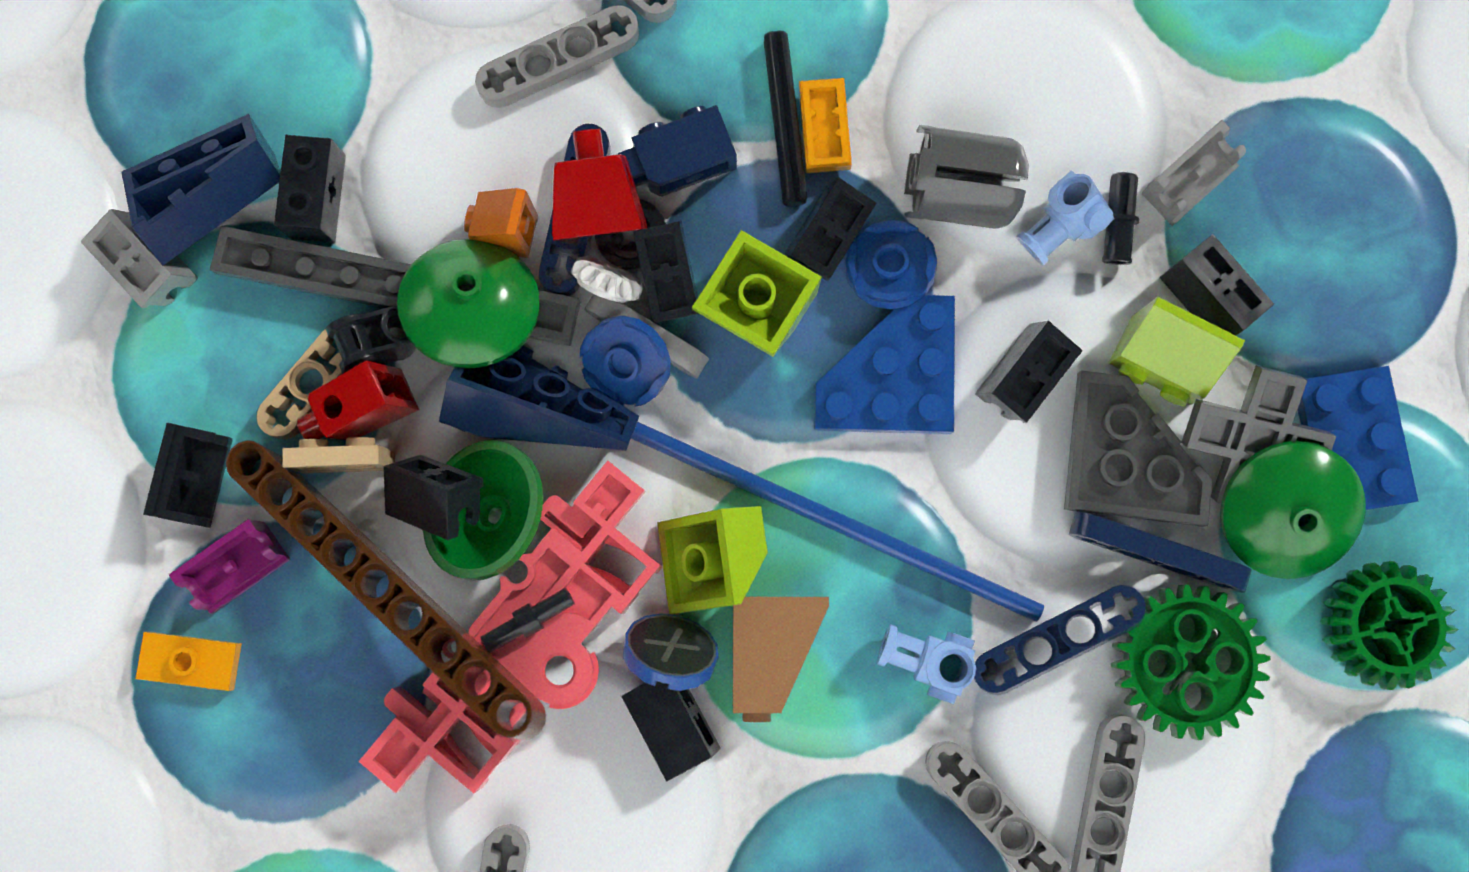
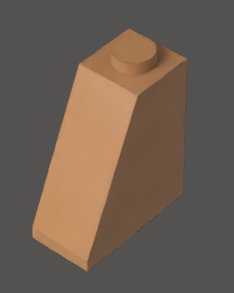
(770, 650)

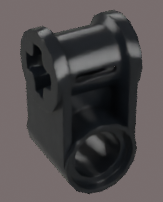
(368, 338)

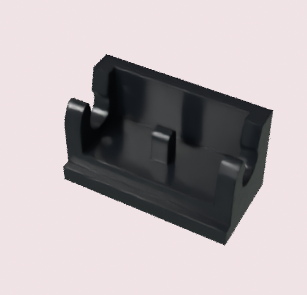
(830, 228)
(666, 271)
(1217, 287)
(1029, 371)
(188, 475)
(431, 495)
(671, 727)

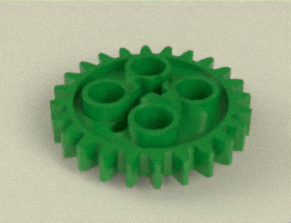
(1220, 691)

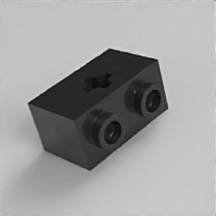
(310, 188)

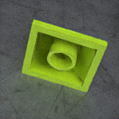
(711, 557)

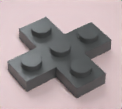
(1262, 422)

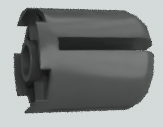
(968, 156)

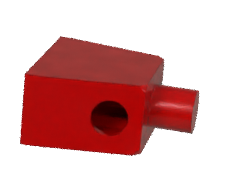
(594, 192)
(358, 403)

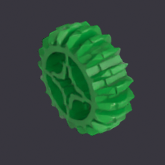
(1403, 660)

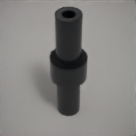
(527, 620)

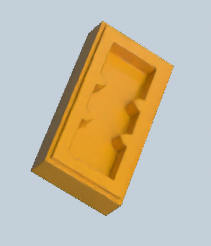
(825, 125)
(188, 661)

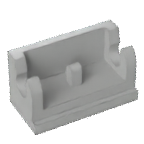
(1194, 174)
(132, 262)

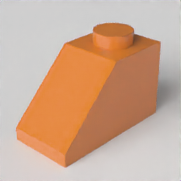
(503, 219)

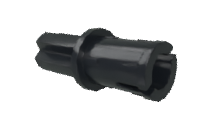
(1121, 230)

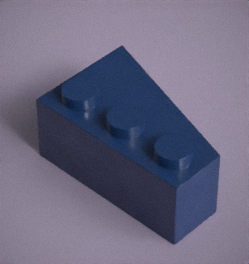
(198, 186)

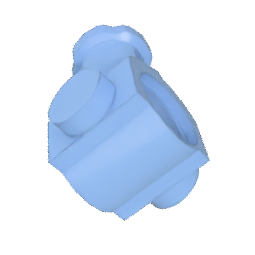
(1073, 212)
(928, 659)

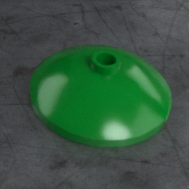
(471, 325)
(1272, 494)
(508, 513)

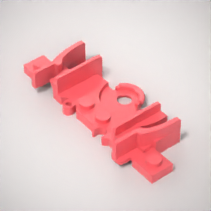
(554, 564)

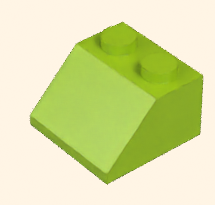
(758, 294)
(1174, 352)

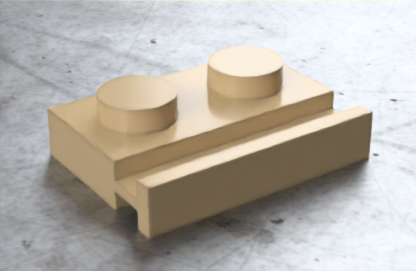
(357, 456)

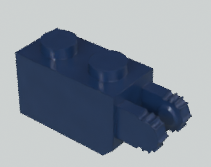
(681, 151)

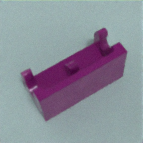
(230, 565)

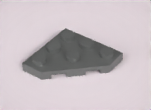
(1129, 458)

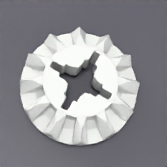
(607, 280)

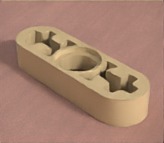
(290, 382)

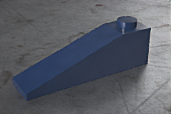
(533, 404)

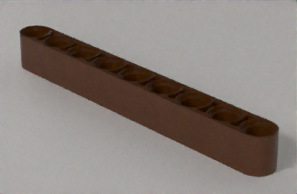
(398, 601)

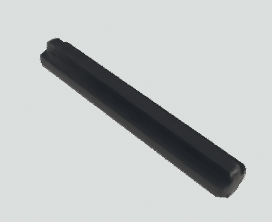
(785, 118)

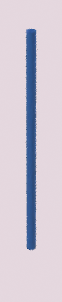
(838, 522)

